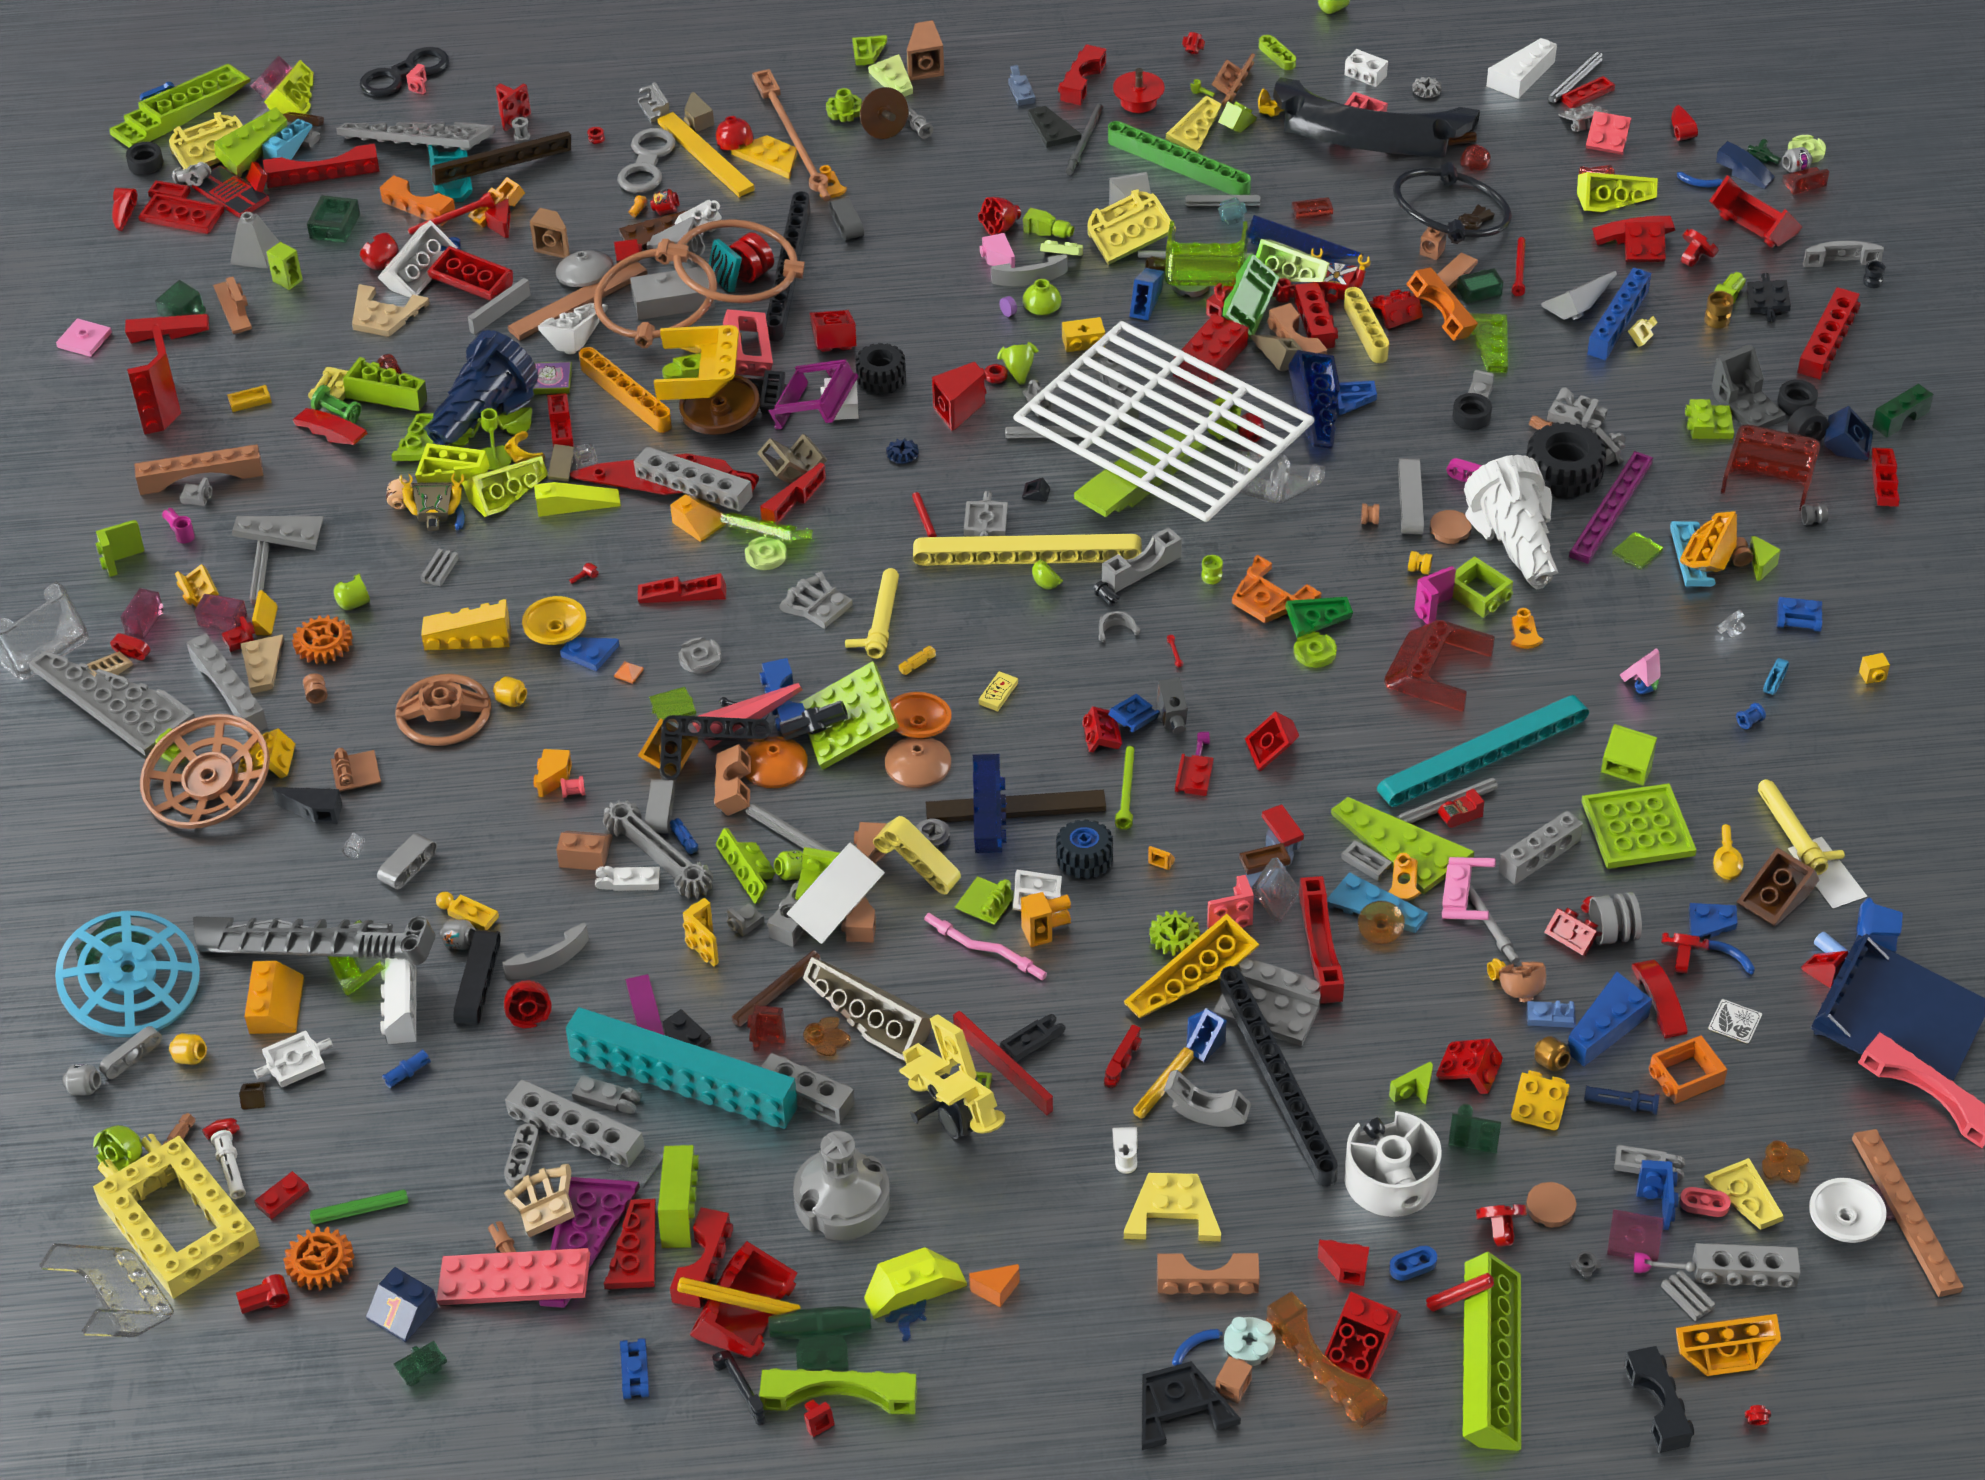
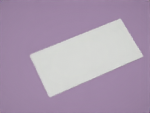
(1836, 882)

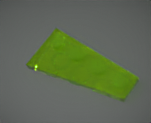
(1492, 340)

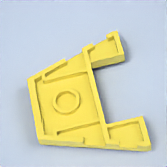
(1172, 1198)

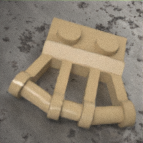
(549, 1210)

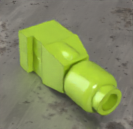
(1045, 224)

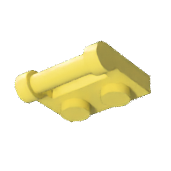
(336, 384)

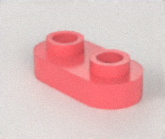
(1704, 1201)

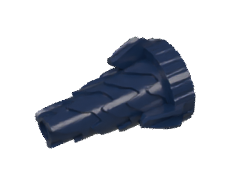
(494, 376)

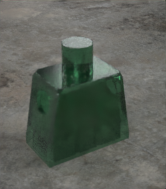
(180, 301)

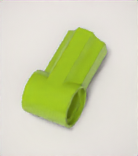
(1732, 285)

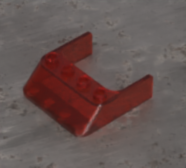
(1773, 455)
(1418, 654)

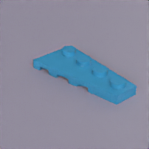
(1356, 893)

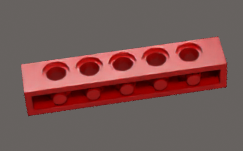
(1829, 333)

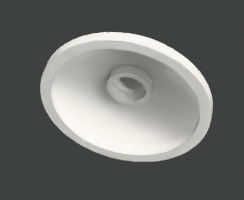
(1851, 1201)

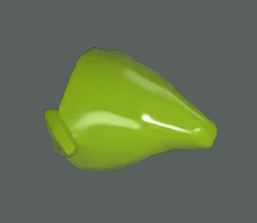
(1018, 360)

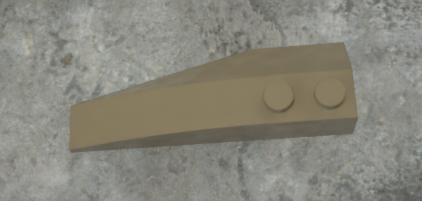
(874, 1012)

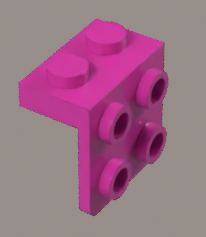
(1432, 591)

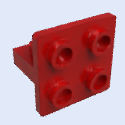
(512, 104)

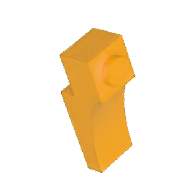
(507, 190)

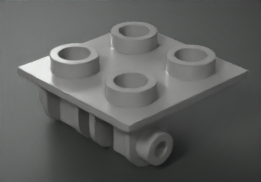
(1582, 117)

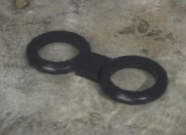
(400, 70)

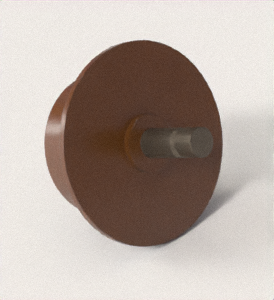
(884, 112)

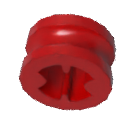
(595, 135)

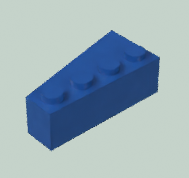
(1609, 1018)

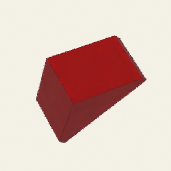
(499, 218)
(1825, 966)

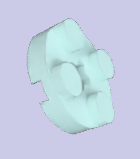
(1249, 1328)

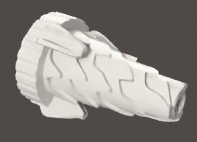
(1515, 504)

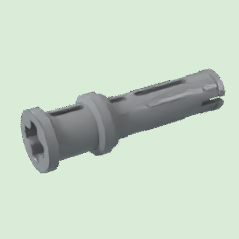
(918, 124)

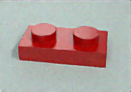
(281, 1195)

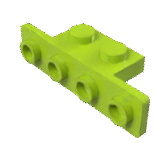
(747, 864)

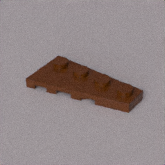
(645, 230)

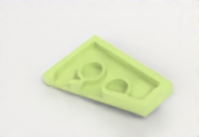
(892, 74)

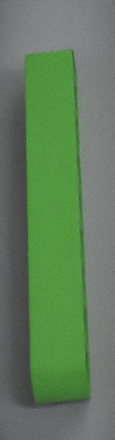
(1178, 159)

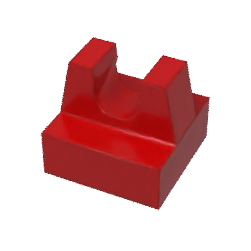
(818, 1417)

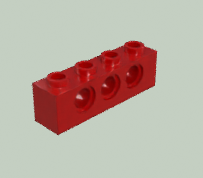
(1315, 313)

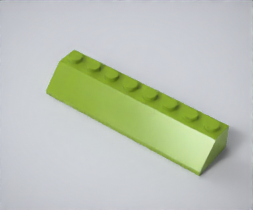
(1492, 1357)

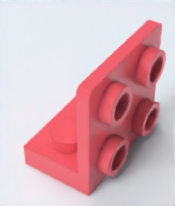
(1237, 907)

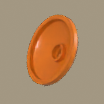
(920, 714)
(776, 762)

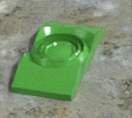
(1250, 294)

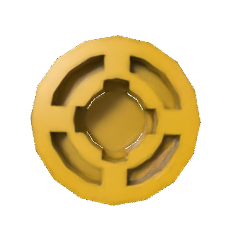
(1415, 562)

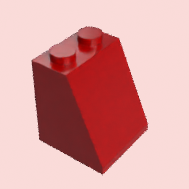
(959, 393)

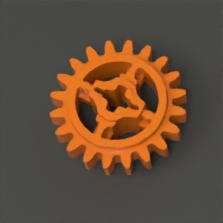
(321, 636)
(318, 1258)

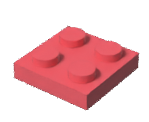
(1608, 132)

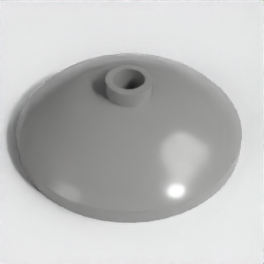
(583, 268)

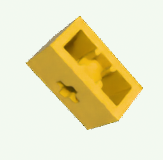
(1082, 333)

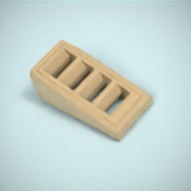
(106, 662)

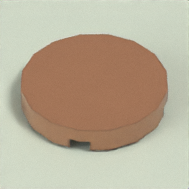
(1450, 526)
(1551, 1204)

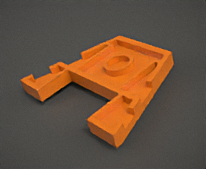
(1262, 597)

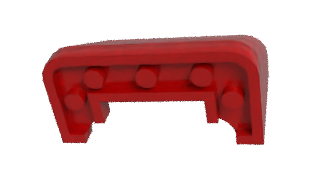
(739, 1327)

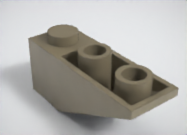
(1277, 349)

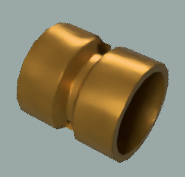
(1719, 309)

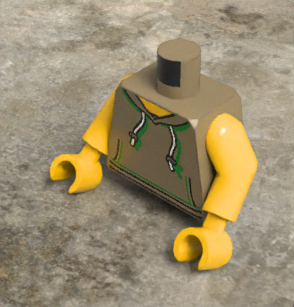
(432, 500)

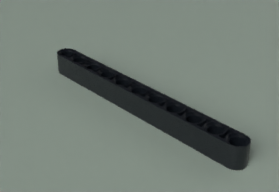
(795, 234)
(1278, 1083)

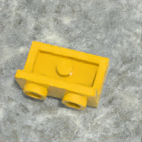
(196, 585)

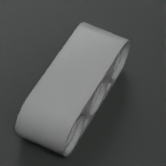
(660, 805)
(406, 861)

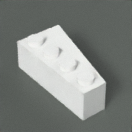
(1522, 69)

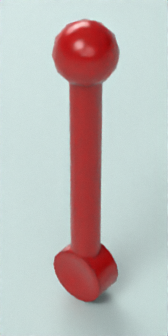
(1171, 639)

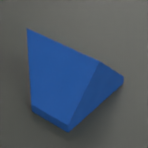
(1205, 1033)

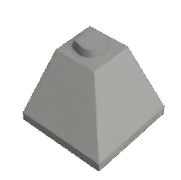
(1121, 186)

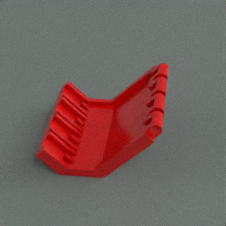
(155, 389)

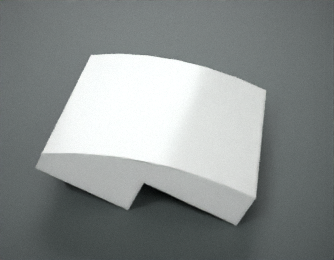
(1032, 883)

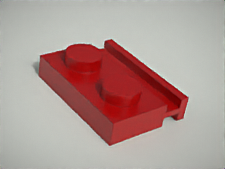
(1194, 774)

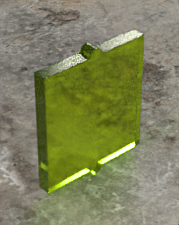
(1637, 550)
(672, 703)

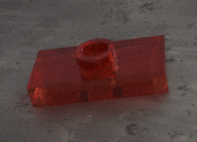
(1312, 208)

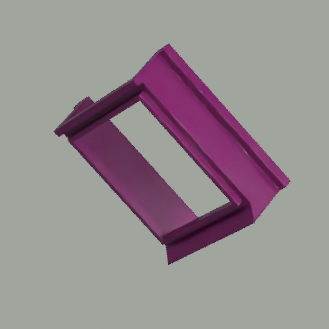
(830, 400)

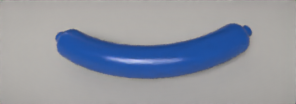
(1698, 182)
(460, 517)
(1734, 952)
(1192, 1341)

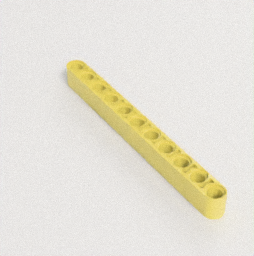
(1024, 549)

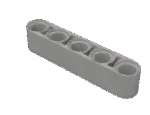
(1410, 496)

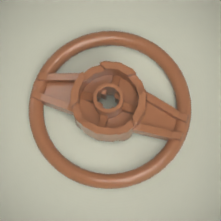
(442, 700)

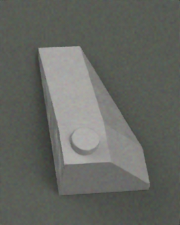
(1579, 299)

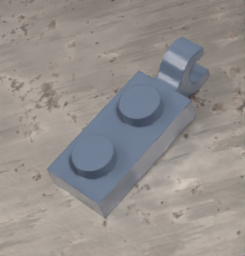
(1020, 87)

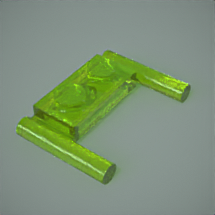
(350, 973)

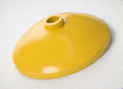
(554, 620)

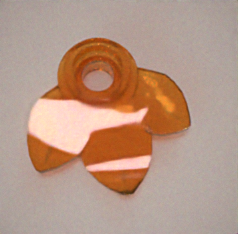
(827, 1037)
(1783, 1165)

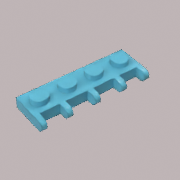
(1681, 534)

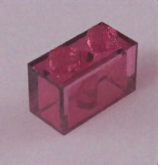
(271, 77)
(220, 612)
(142, 613)

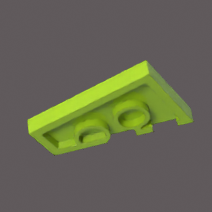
(415, 441)

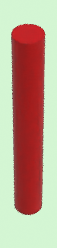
(923, 515)

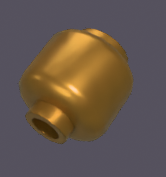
(1552, 1053)

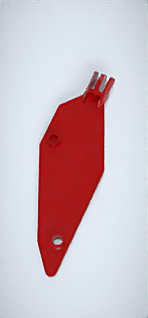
(623, 474)

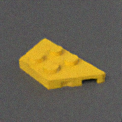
(769, 154)

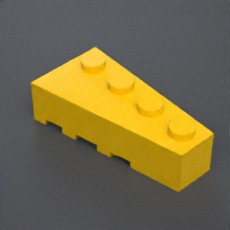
(468, 628)

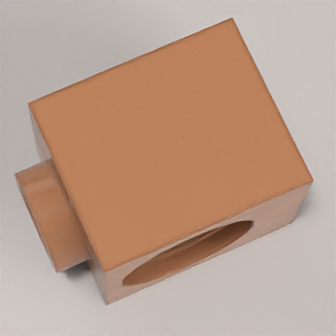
(1432, 243)
(1234, 1379)

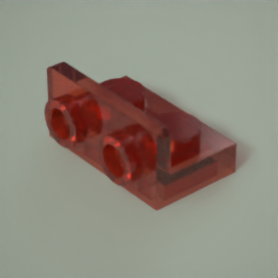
(1806, 180)
(766, 1025)

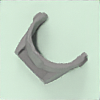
(1114, 619)

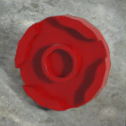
(1697, 247)
(1685, 944)
(1502, 1221)

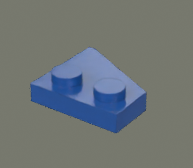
(1355, 394)

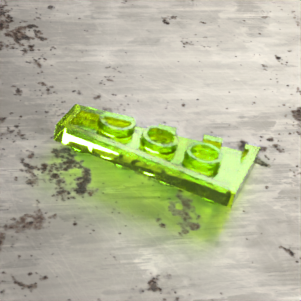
(768, 528)

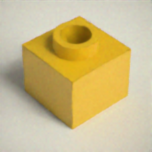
(1874, 668)

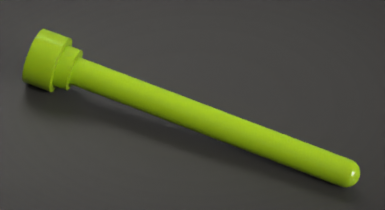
(1124, 818)

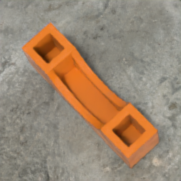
(397, 194)
(1429, 286)

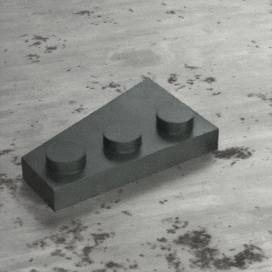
(1052, 128)

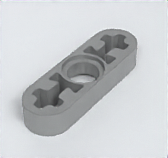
(119, 1060)
(520, 1146)

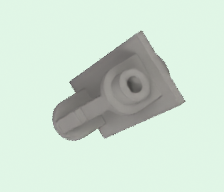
(1033, 389)

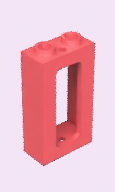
(754, 322)

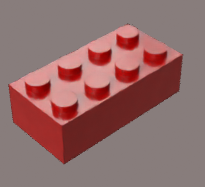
(1216, 344)

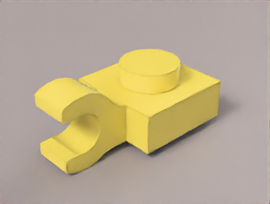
(1641, 330)

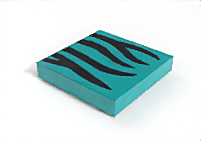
(725, 265)

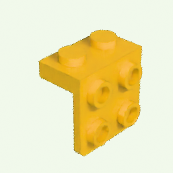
(280, 754)
(699, 931)
(1540, 1100)

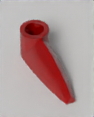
(1683, 124)
(124, 204)

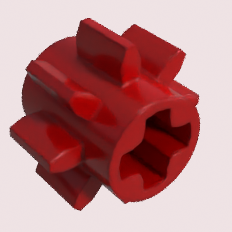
(1193, 43)
(1284, 290)

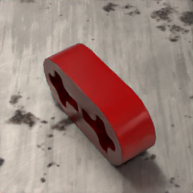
(130, 646)

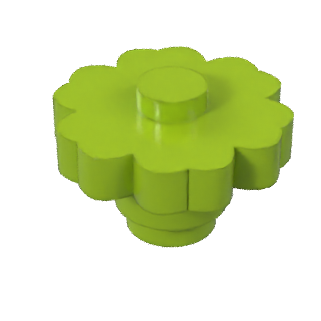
(844, 106)

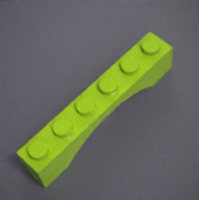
(787, 1388)

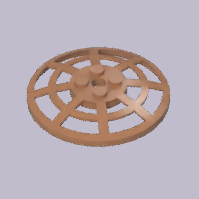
(200, 766)

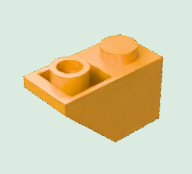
(551, 768)

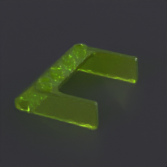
(1204, 262)

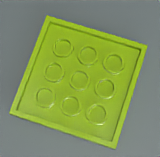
(868, 715)
(1638, 826)

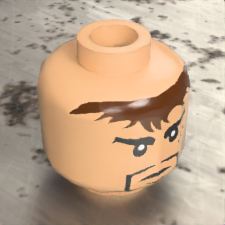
(395, 495)

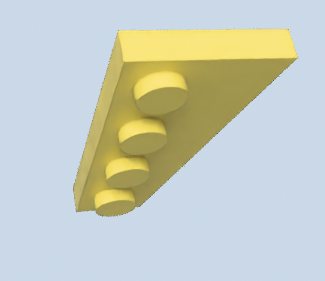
(1195, 125)

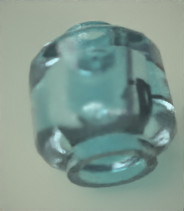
(1232, 211)

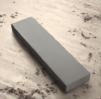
(499, 306)

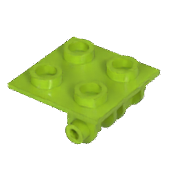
(986, 899)

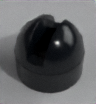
(1374, 1127)

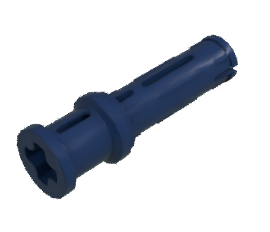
(1592, 1093)

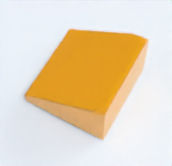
(1160, 858)

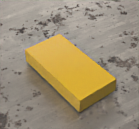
(249, 398)

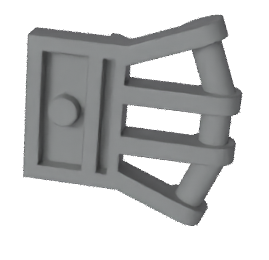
(825, 609)

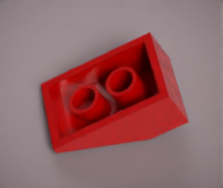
(833, 330)

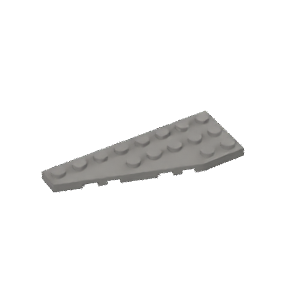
(458, 135)
(122, 706)

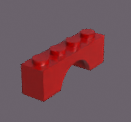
(1074, 86)
(711, 1232)

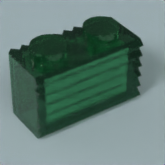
(1480, 285)

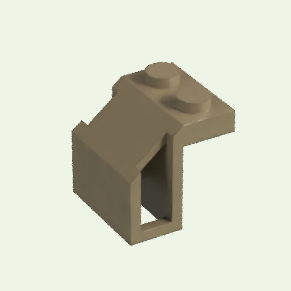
(793, 461)

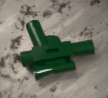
(1762, 153)

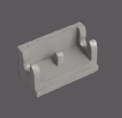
(654, 103)

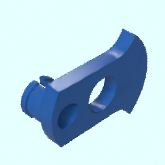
(152, 92)

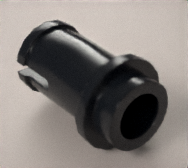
(1101, 589)

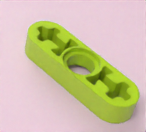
(1285, 59)

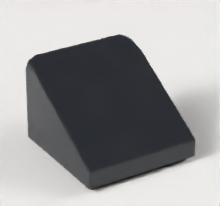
(1036, 490)

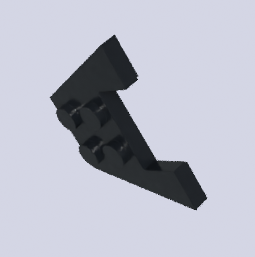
(1177, 1393)

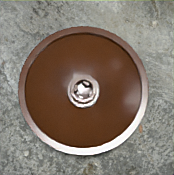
(725, 411)

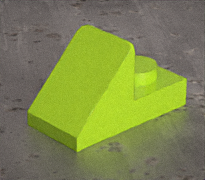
(1415, 1082)

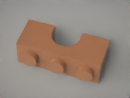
(730, 791)

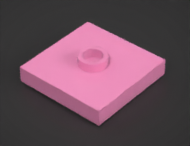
(83, 337)

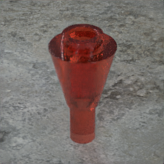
(1607, 169)

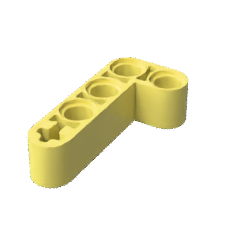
(919, 853)

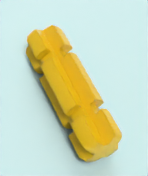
(917, 660)

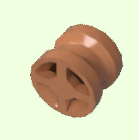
(1370, 514)

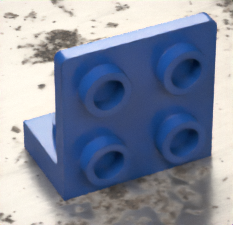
(1658, 1181)

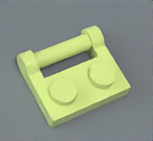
(1069, 248)

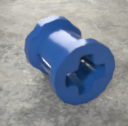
(1751, 716)

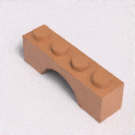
(1285, 323)
(1179, 1276)

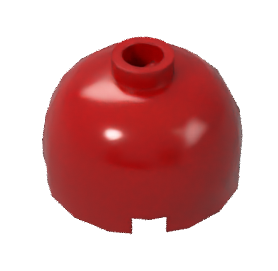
(733, 133)
(379, 252)
(527, 1004)

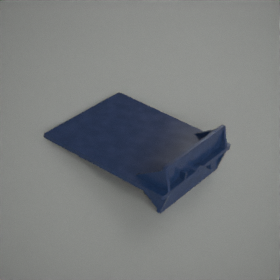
(1903, 1002)

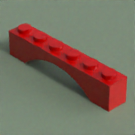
(286, 172)
(1322, 952)

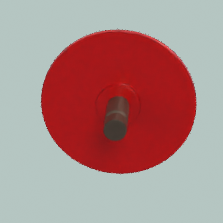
(1138, 90)

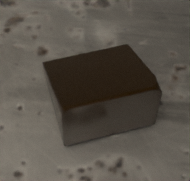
(253, 1095)

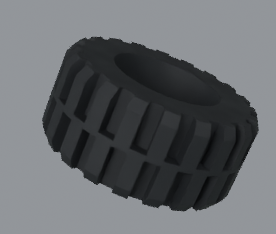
(1572, 443)

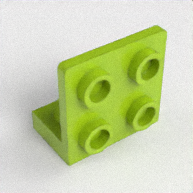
(813, 864)

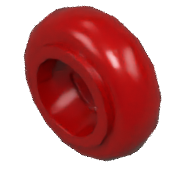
(996, 378)

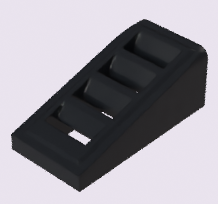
(769, 403)

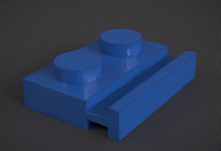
(1134, 712)

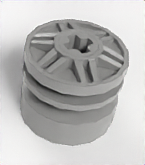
(1616, 917)

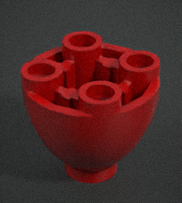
(998, 215)

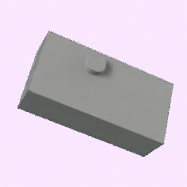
(667, 293)

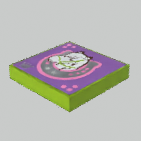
(553, 378)

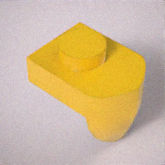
(1267, 105)

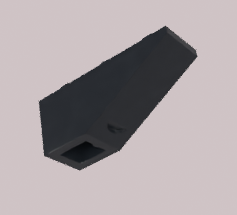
(310, 803)

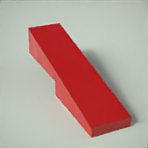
(175, 326)
(560, 419)
(799, 491)
(673, 590)

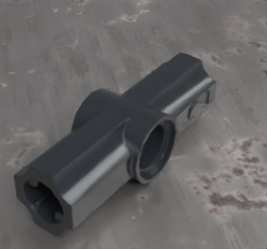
(814, 720)

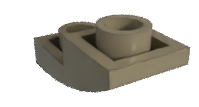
(561, 463)

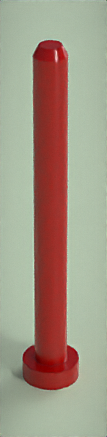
(1518, 288)

